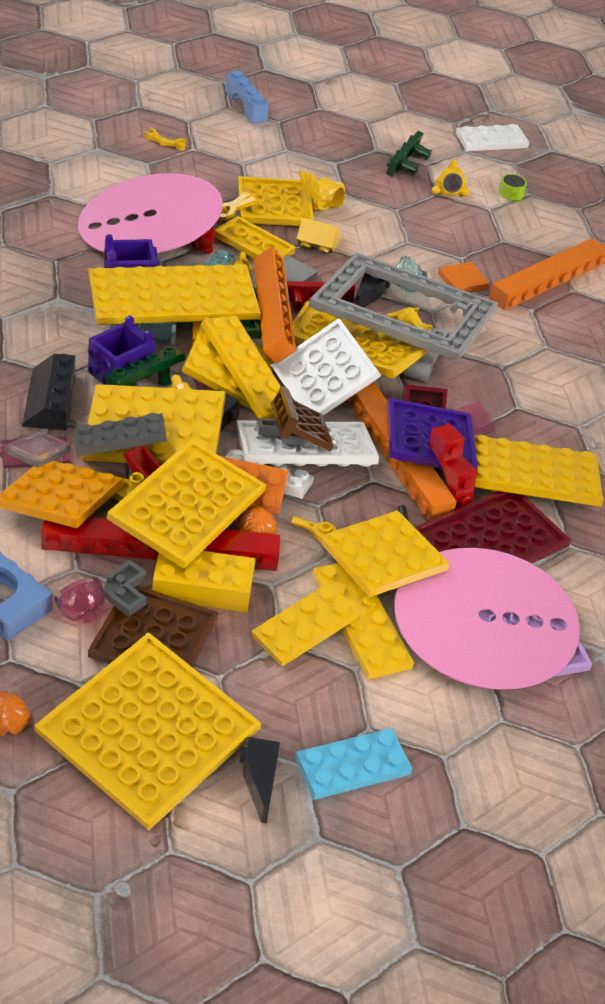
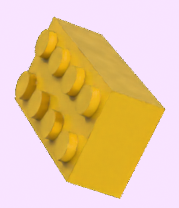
(208, 580)

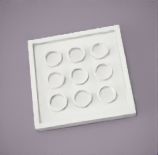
(326, 369)

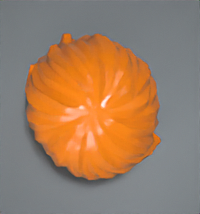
(255, 520)
(13, 714)

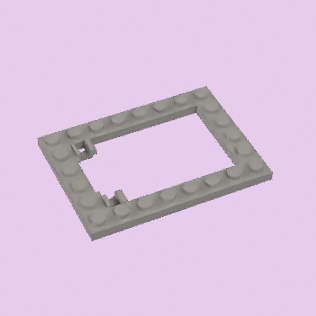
(475, 308)

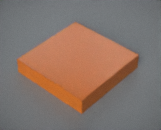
(464, 277)

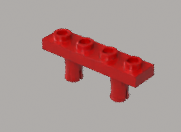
(302, 292)

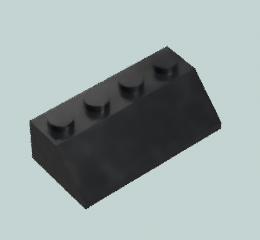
(50, 393)

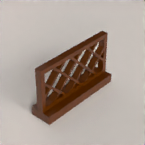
(300, 420)

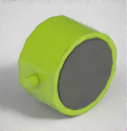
(512, 187)

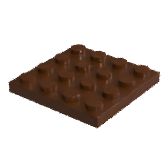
(172, 621)

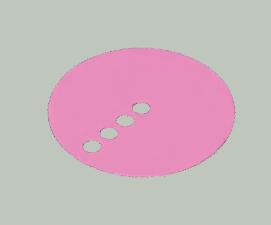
(183, 206)
(445, 631)

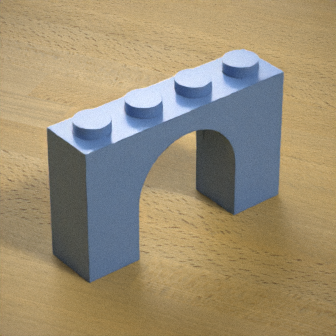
(28, 602)

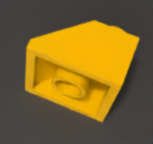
(318, 235)

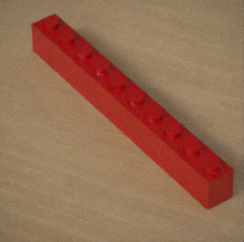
(106, 538)

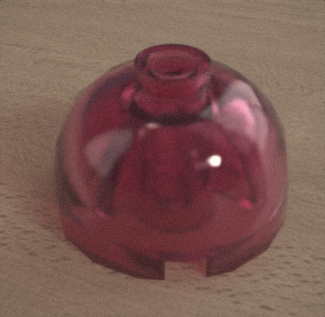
(81, 600)

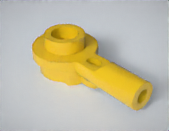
(243, 260)
(316, 529)

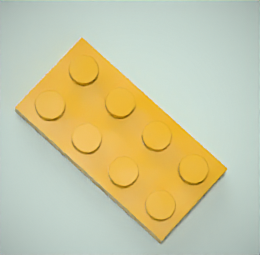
(251, 238)
(305, 624)

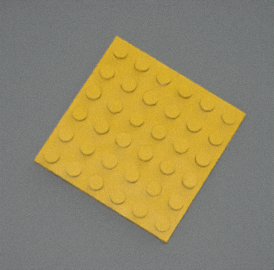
(147, 729)

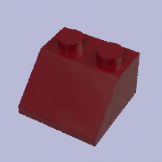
(425, 395)

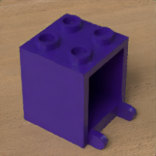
(129, 253)
(118, 348)

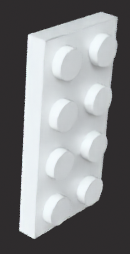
(492, 137)
(298, 480)

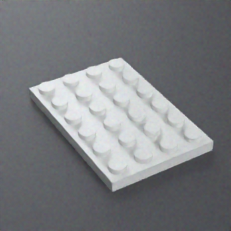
(350, 443)

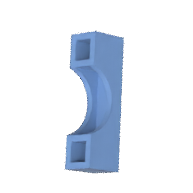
(255, 105)

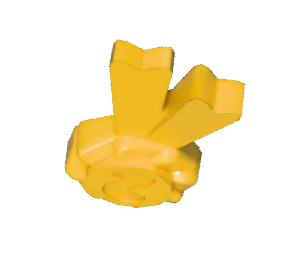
(230, 208)

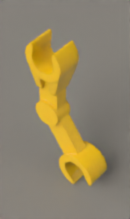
(180, 144)

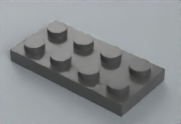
(120, 434)

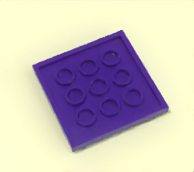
(411, 429)

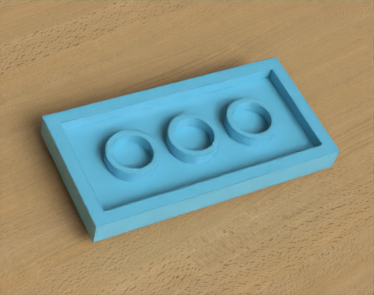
(353, 763)

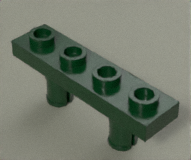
(400, 159)
(153, 363)

